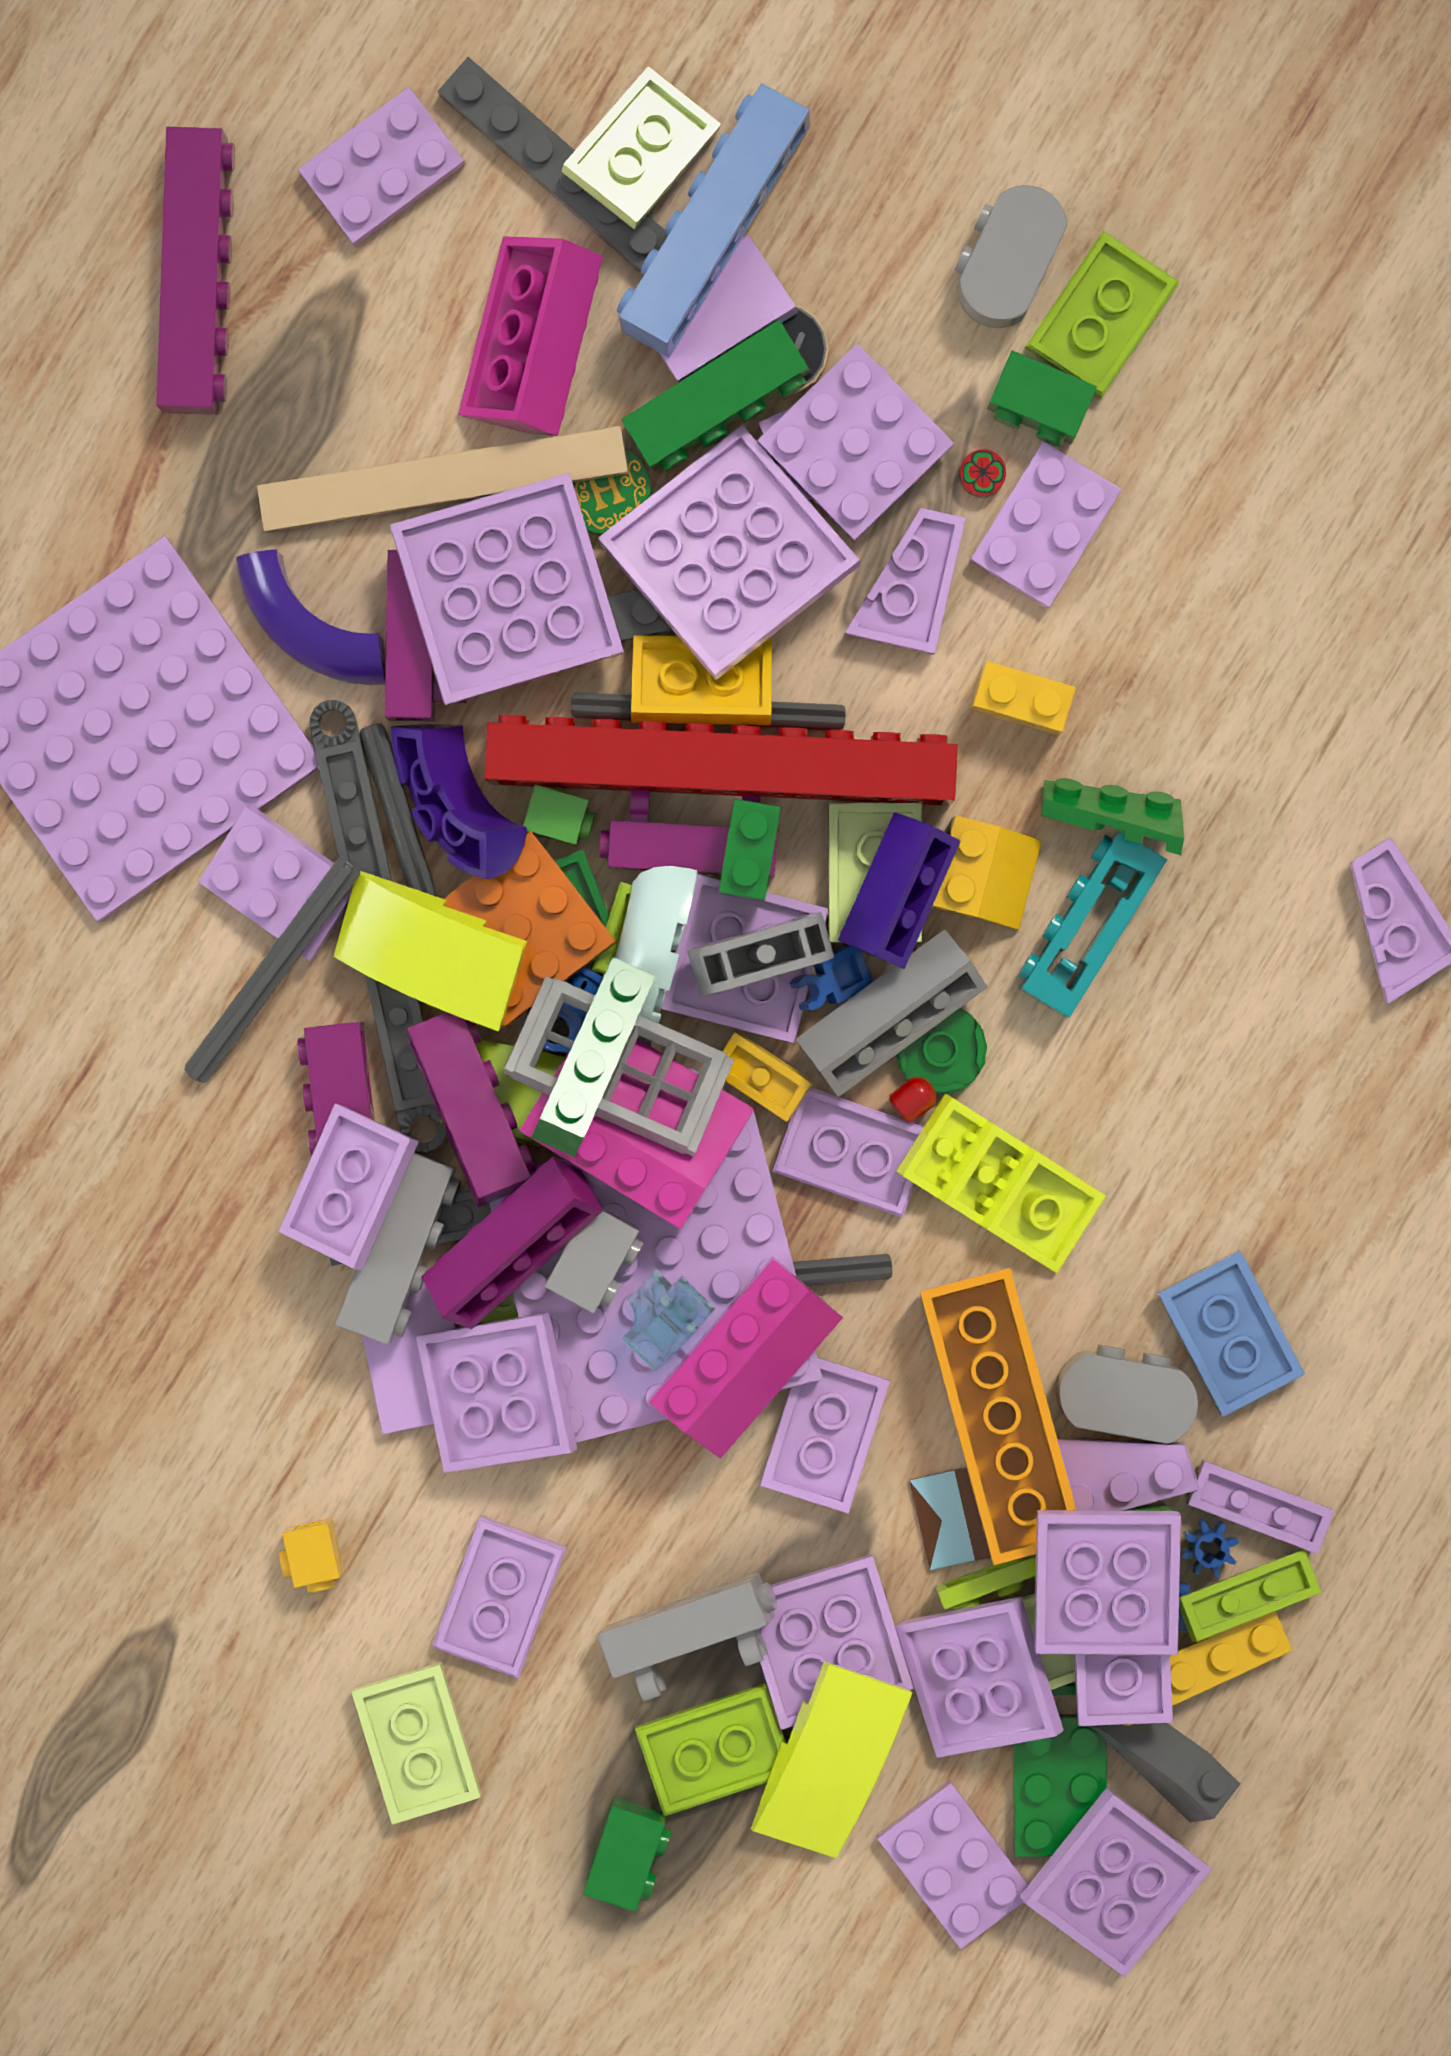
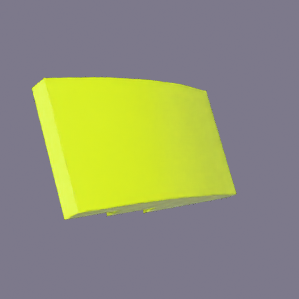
(429, 950)
(1001, 1183)
(831, 1760)

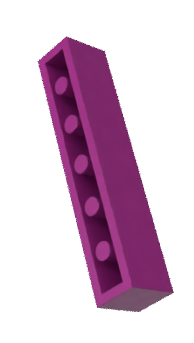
(193, 270)

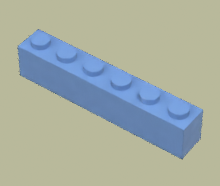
(714, 219)

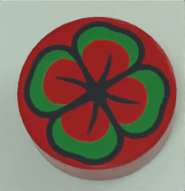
(982, 473)

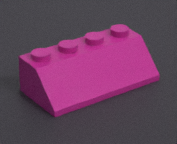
(531, 334)
(745, 1358)

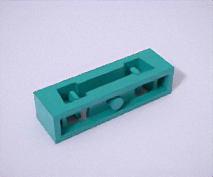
(1051, 988)

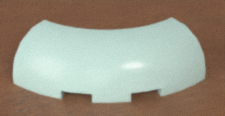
(654, 927)

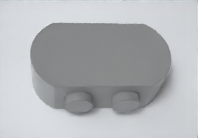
(1009, 255)
(760, 954)
(1127, 1395)

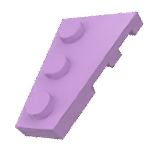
(1125, 1473)

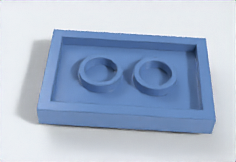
(1230, 1333)

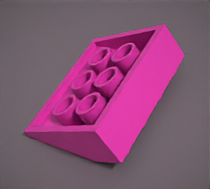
(644, 1169)

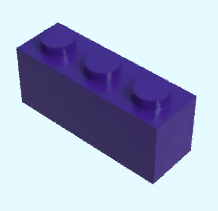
(899, 890)

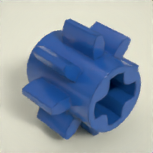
(1210, 1560)

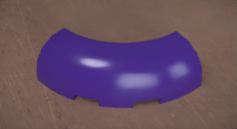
(300, 634)
(450, 801)

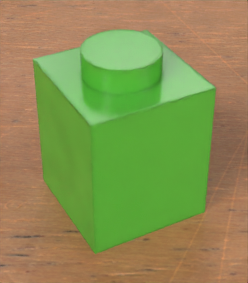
(559, 816)

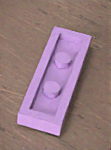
(1260, 1507)

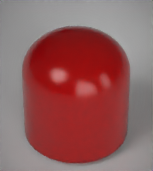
(913, 1098)

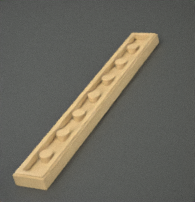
(440, 479)

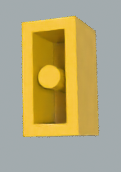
(1022, 698)

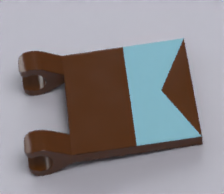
(949, 1518)

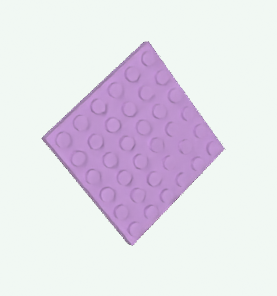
(139, 730)
(716, 1251)

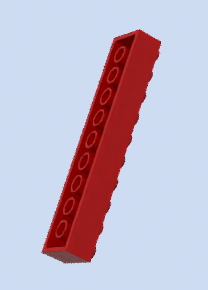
(721, 762)

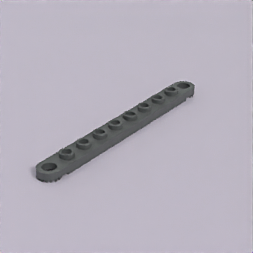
(361, 841)

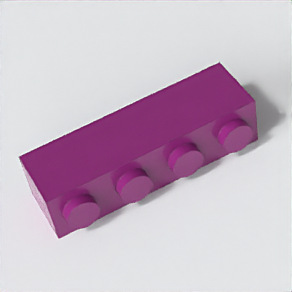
(336, 1073)
(469, 1106)
(511, 1243)

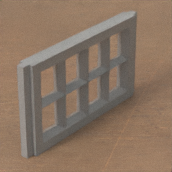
(700, 1101)

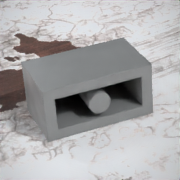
(592, 1261)

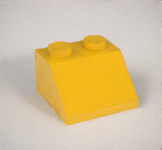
(988, 873)

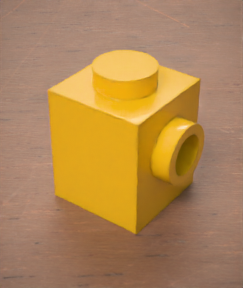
(311, 1555)

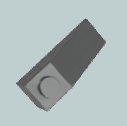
(1174, 1767)

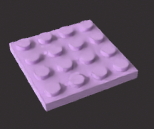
(729, 552)
(506, 589)

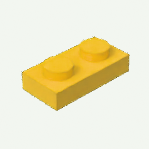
(765, 1077)

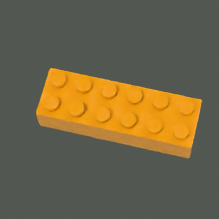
(998, 1408)

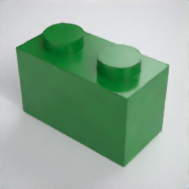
(1041, 399)
(749, 850)
(625, 1855)

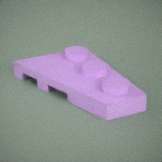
(913, 589)
(1400, 919)

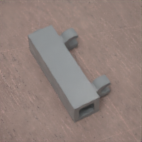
(686, 1626)

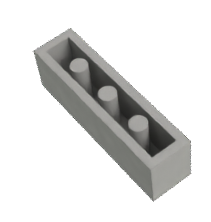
(891, 1013)
(394, 1267)

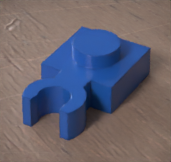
(835, 978)

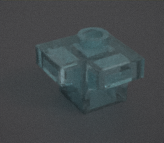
(664, 1317)

